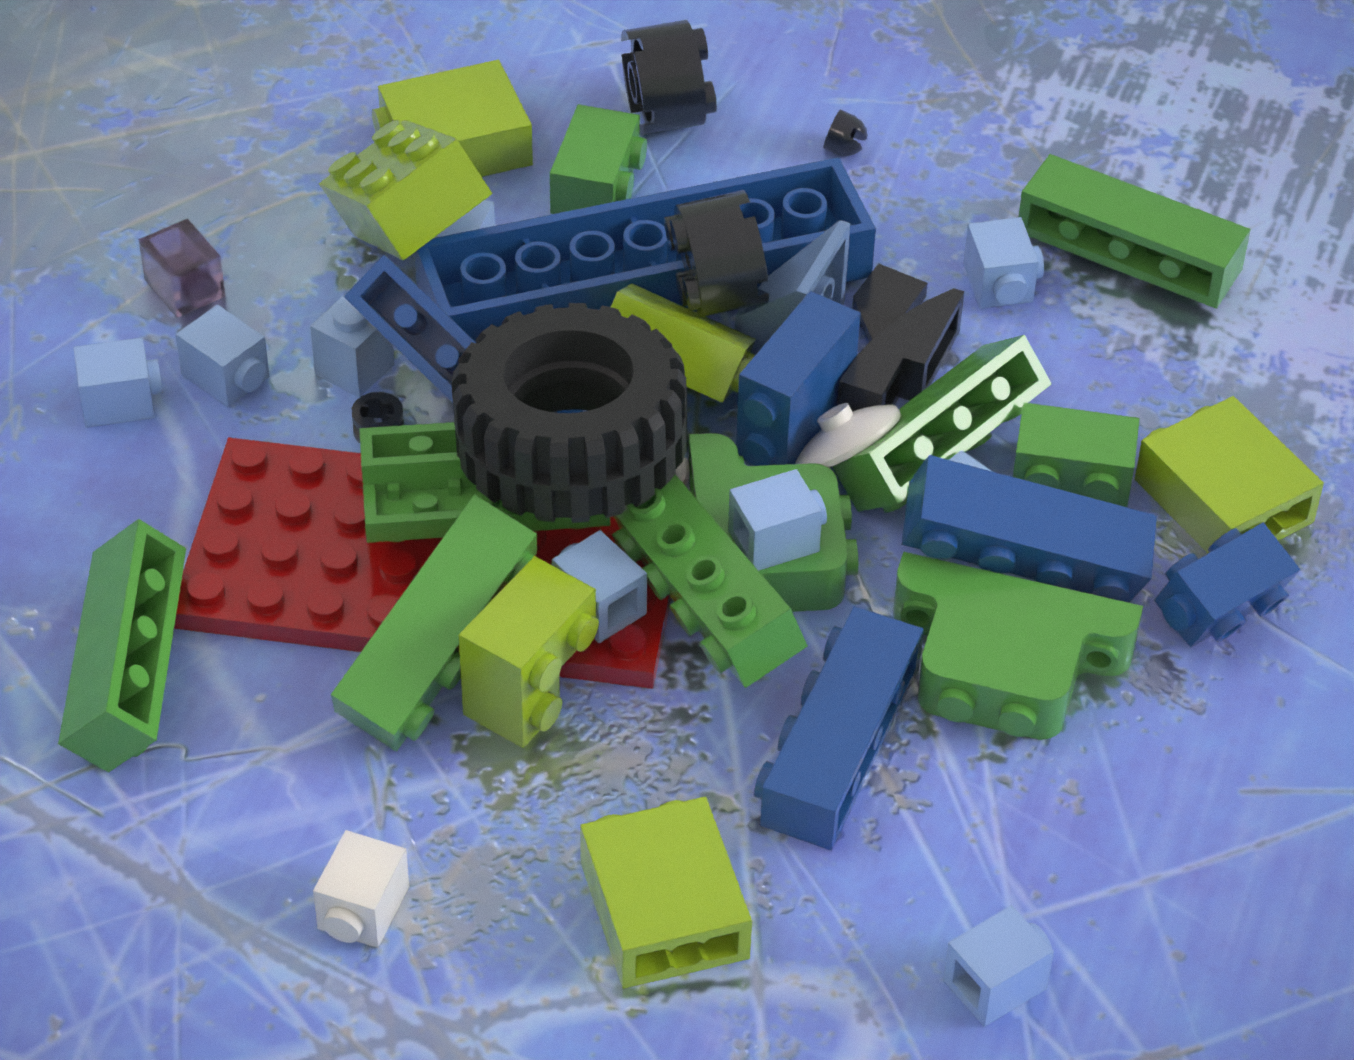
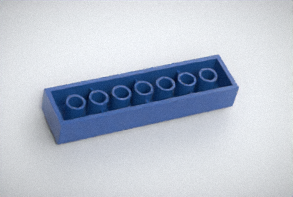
(607, 246)

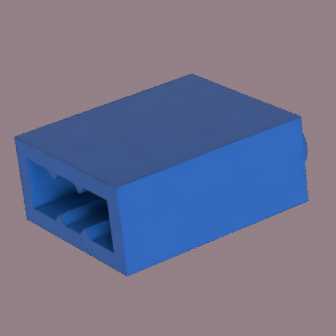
(794, 380)

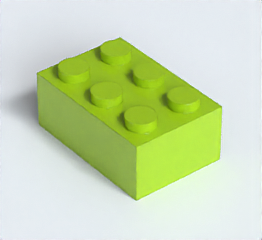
(404, 187)

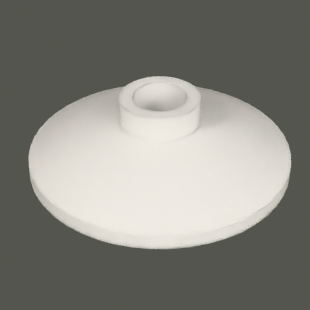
(848, 433)

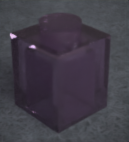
(182, 267)

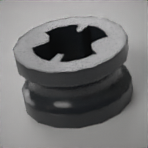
(373, 406)

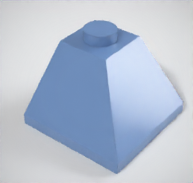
(816, 268)

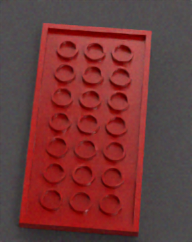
(292, 564)

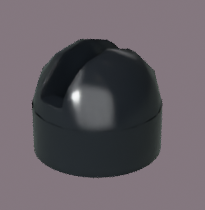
(841, 134)

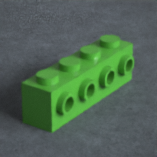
(1133, 230)
(944, 419)
(710, 582)
(418, 641)
(123, 647)

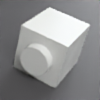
(361, 889)

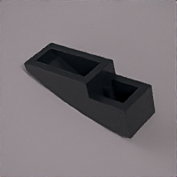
(904, 354)

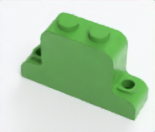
(805, 582)
(1008, 646)

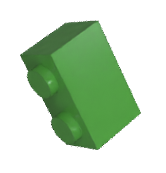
(596, 159)
(1077, 451)

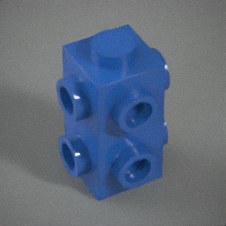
(1225, 585)

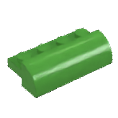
(419, 488)

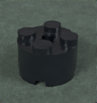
(667, 76)
(718, 253)

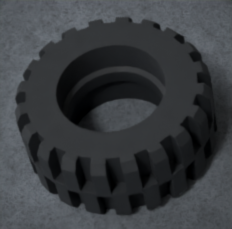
(570, 461)

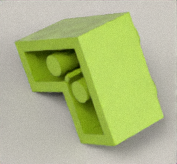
(518, 648)

